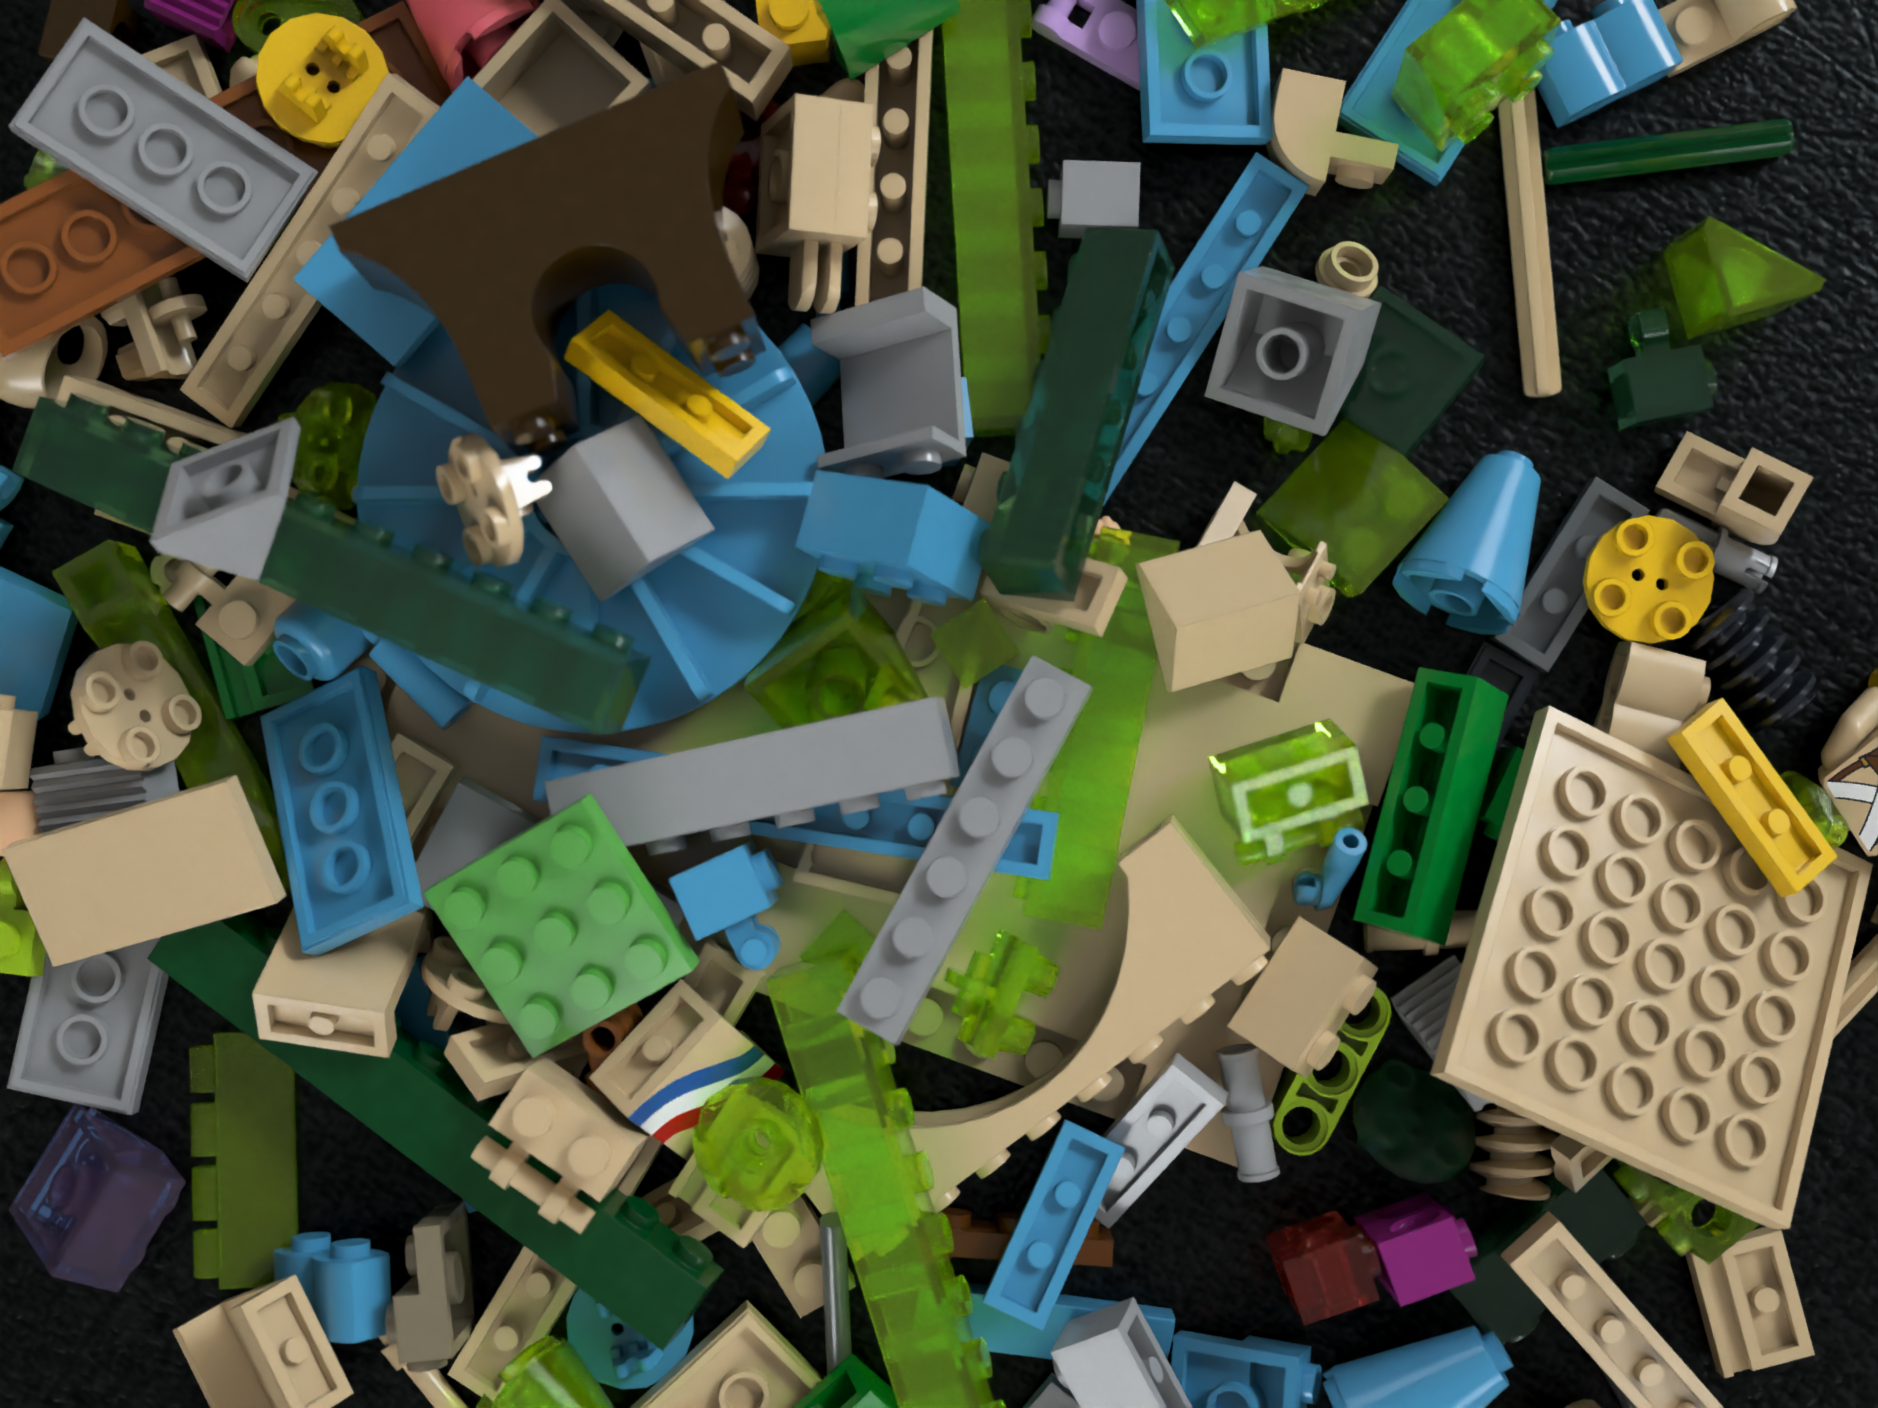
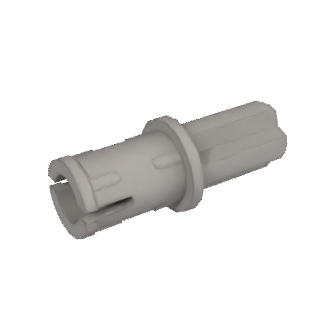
(1731, 557)

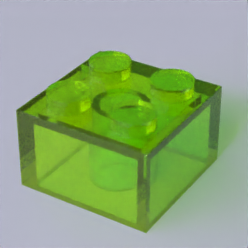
(1473, 64)

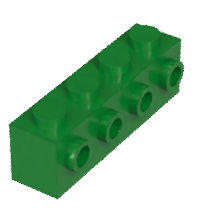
(1431, 805)

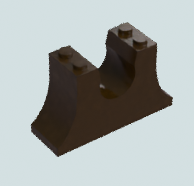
(541, 224)

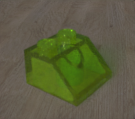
(1356, 501)
(834, 664)

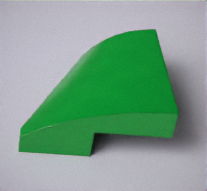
(875, 29)

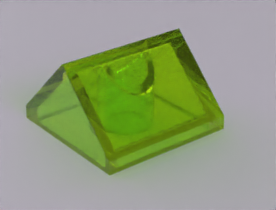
(1731, 279)

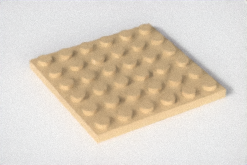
(1650, 975)

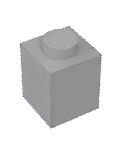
(1094, 196)

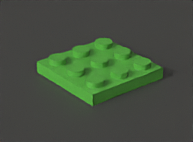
(562, 926)

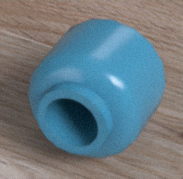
(316, 643)

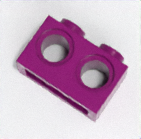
(1419, 1247)

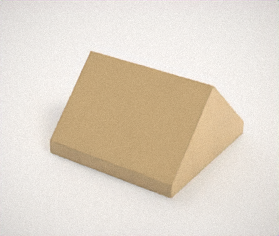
(1219, 609)

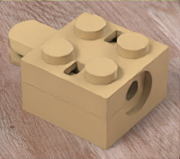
(816, 192)

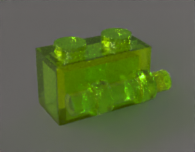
(1289, 791)

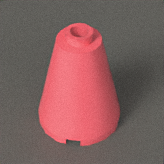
(467, 32)

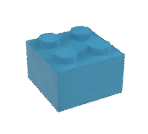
(892, 537)

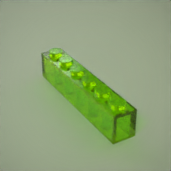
(1098, 759)

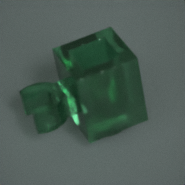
(1659, 381)

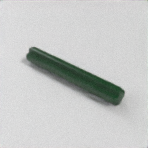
(1667, 151)

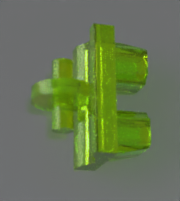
(992, 990)

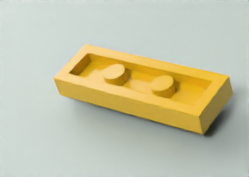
(667, 393)
(1752, 797)

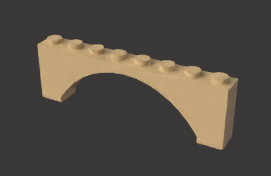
(1181, 946)

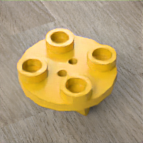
(302, 101)
(1658, 551)

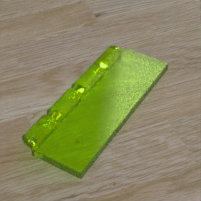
(256, 1160)

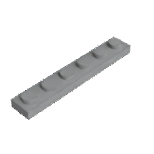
(964, 850)

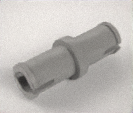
(1247, 1113)

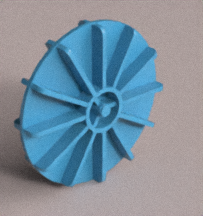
(697, 615)

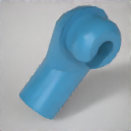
(1334, 873)

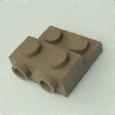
(438, 1304)

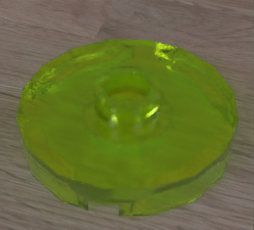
(735, 1160)

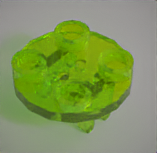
(331, 441)

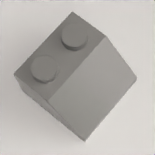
(1291, 348)

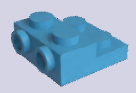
(1245, 1372)

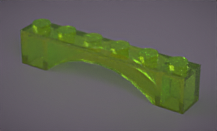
(122, 605)

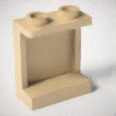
(343, 995)

